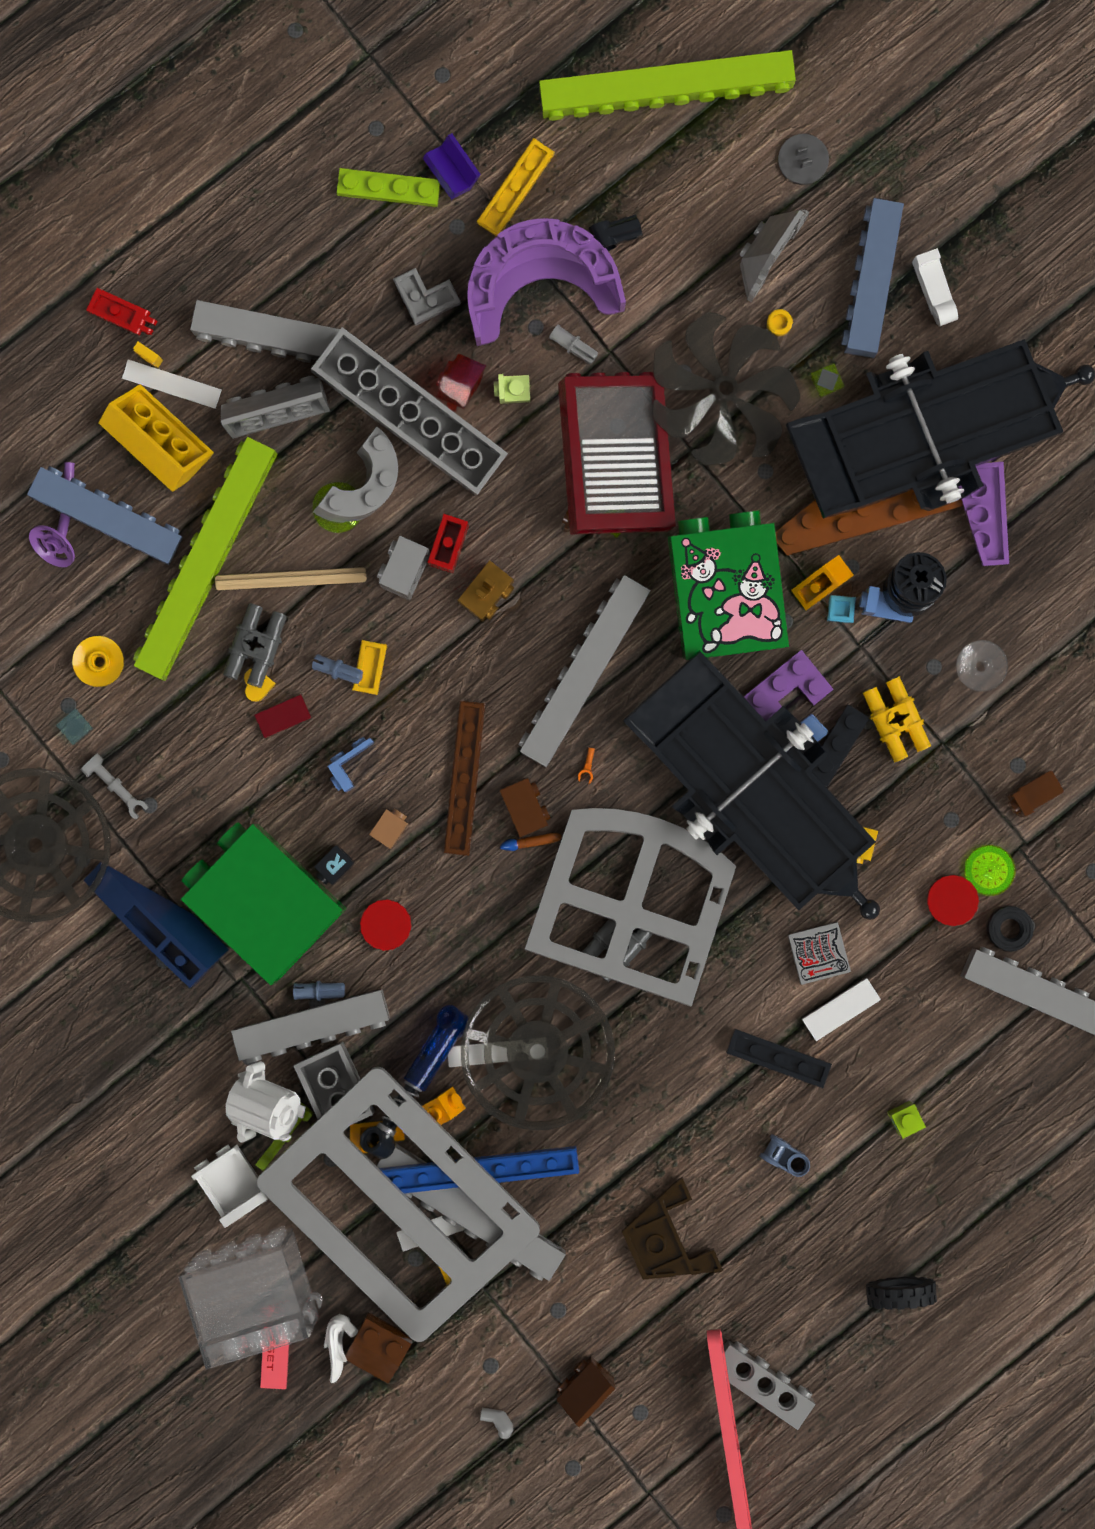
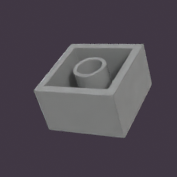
(404, 567)

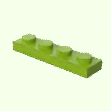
(388, 187)

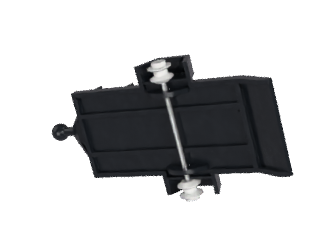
(941, 426)
(753, 784)

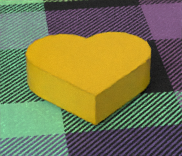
(257, 694)

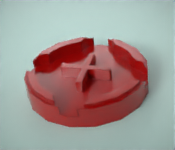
(952, 900)
(385, 924)

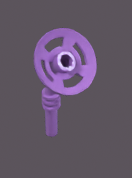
(55, 540)

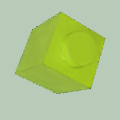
(906, 1119)

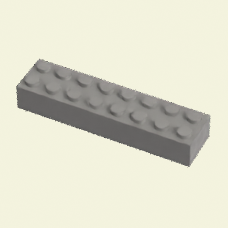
(408, 411)

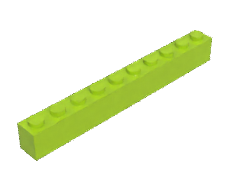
(667, 84)
(205, 558)

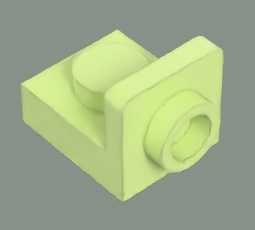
(512, 389)

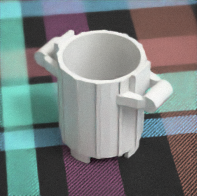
(262, 1106)

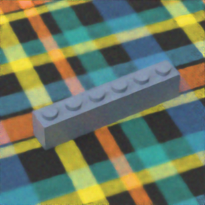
(873, 278)
(105, 516)

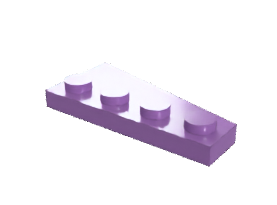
(988, 516)

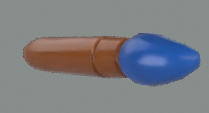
(513, 845)

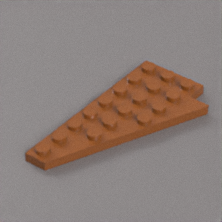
(811, 531)

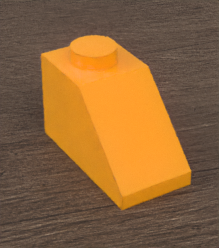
(822, 582)

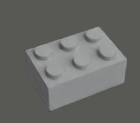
(328, 1077)

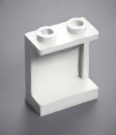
(230, 1184)

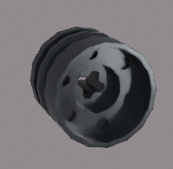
(905, 593)

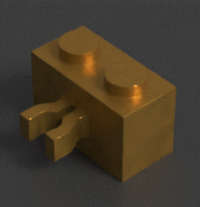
(486, 591)

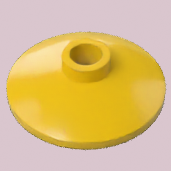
(85, 661)

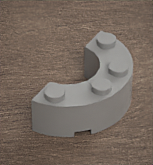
(380, 481)

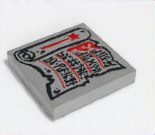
(819, 953)

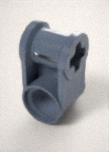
(784, 1155)

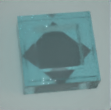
(74, 726)

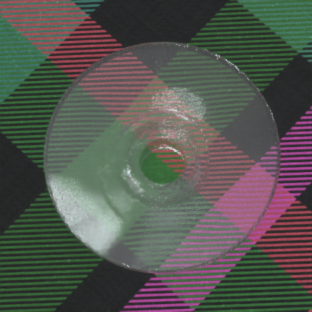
(993, 660)

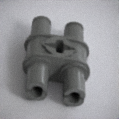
(261, 657)
(602, 939)

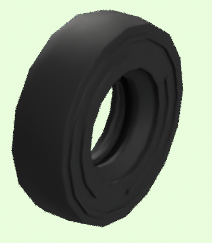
(994, 928)

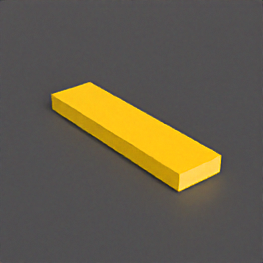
(515, 187)

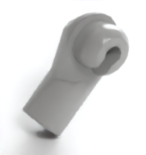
(500, 1420)

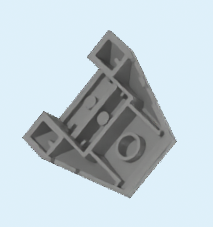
(767, 247)

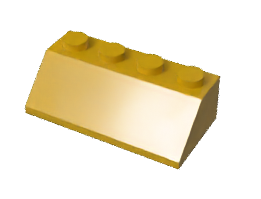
(155, 437)

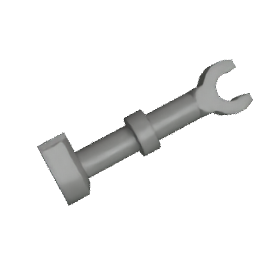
(94, 765)

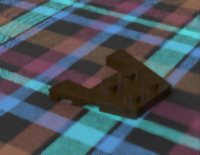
(657, 1244)

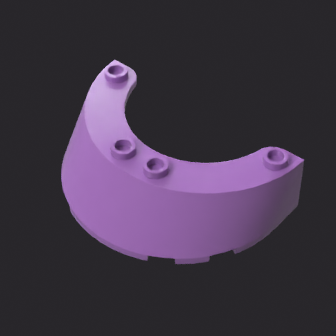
(537, 252)

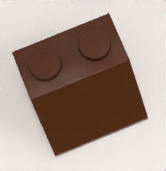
(378, 1348)
(585, 1390)

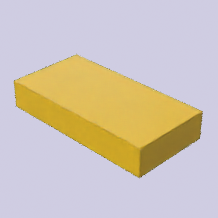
(371, 662)

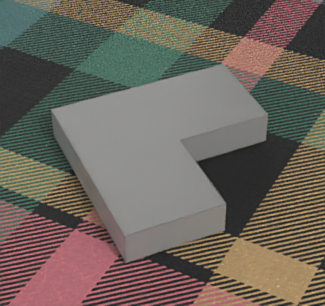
(424, 303)

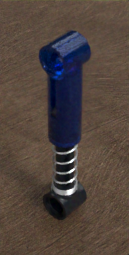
(418, 1077)

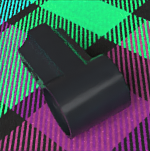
(616, 232)

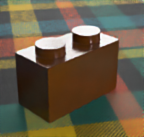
(524, 807)

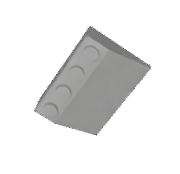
(274, 407)

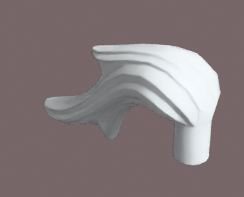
(333, 1340)

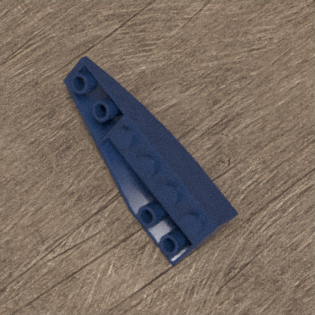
(161, 925)

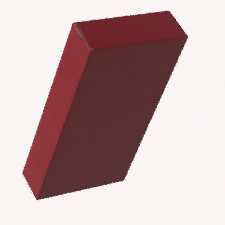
(283, 716)

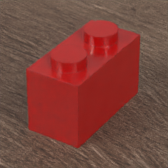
(448, 543)

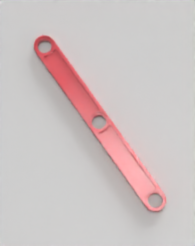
(728, 1429)

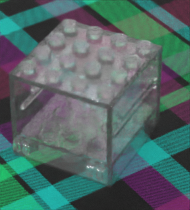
(249, 1297)

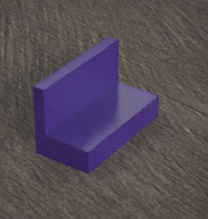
(452, 167)

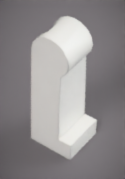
(935, 287)

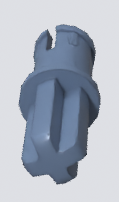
(337, 669)
(318, 990)

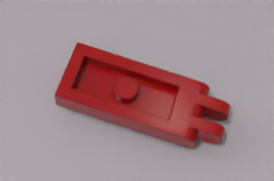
(120, 312)

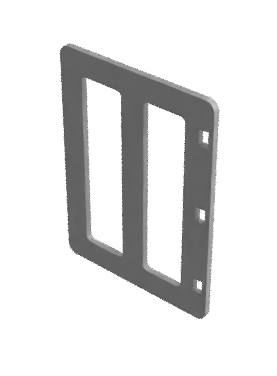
(329, 1138)

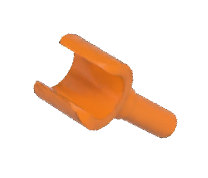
(587, 765)

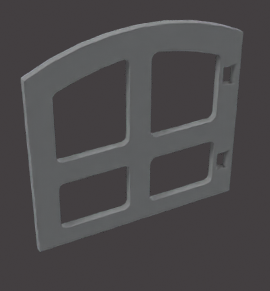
(629, 912)

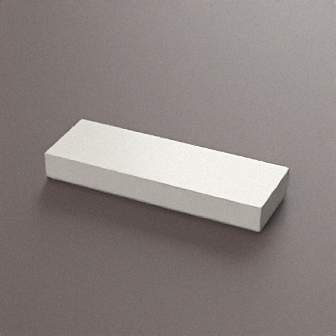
(841, 1009)

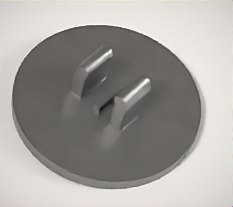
(803, 159)

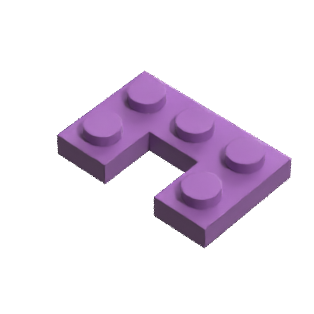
(794, 673)

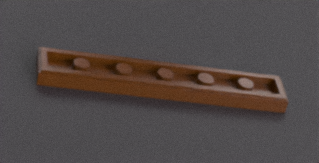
(464, 778)

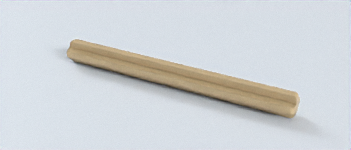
(290, 578)

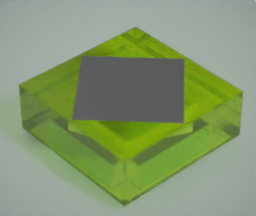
(827, 380)

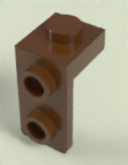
(1034, 794)

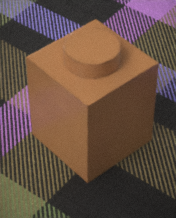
(389, 827)

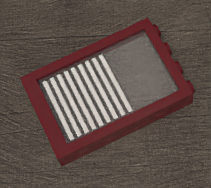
(615, 454)

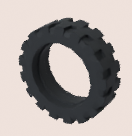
(901, 1293)

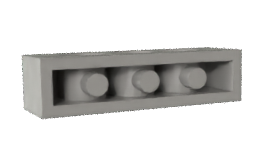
(793, 1411)

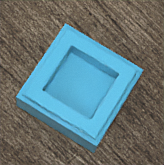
(841, 609)

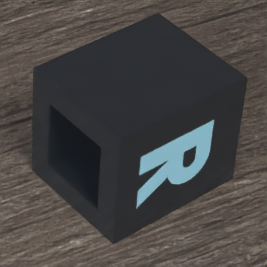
(334, 866)

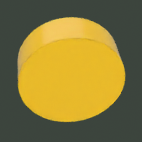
(779, 322)

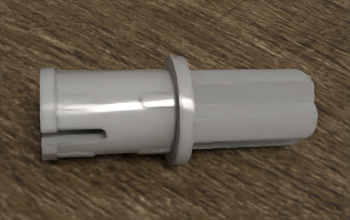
(573, 344)

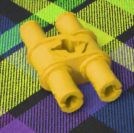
(890, 732)

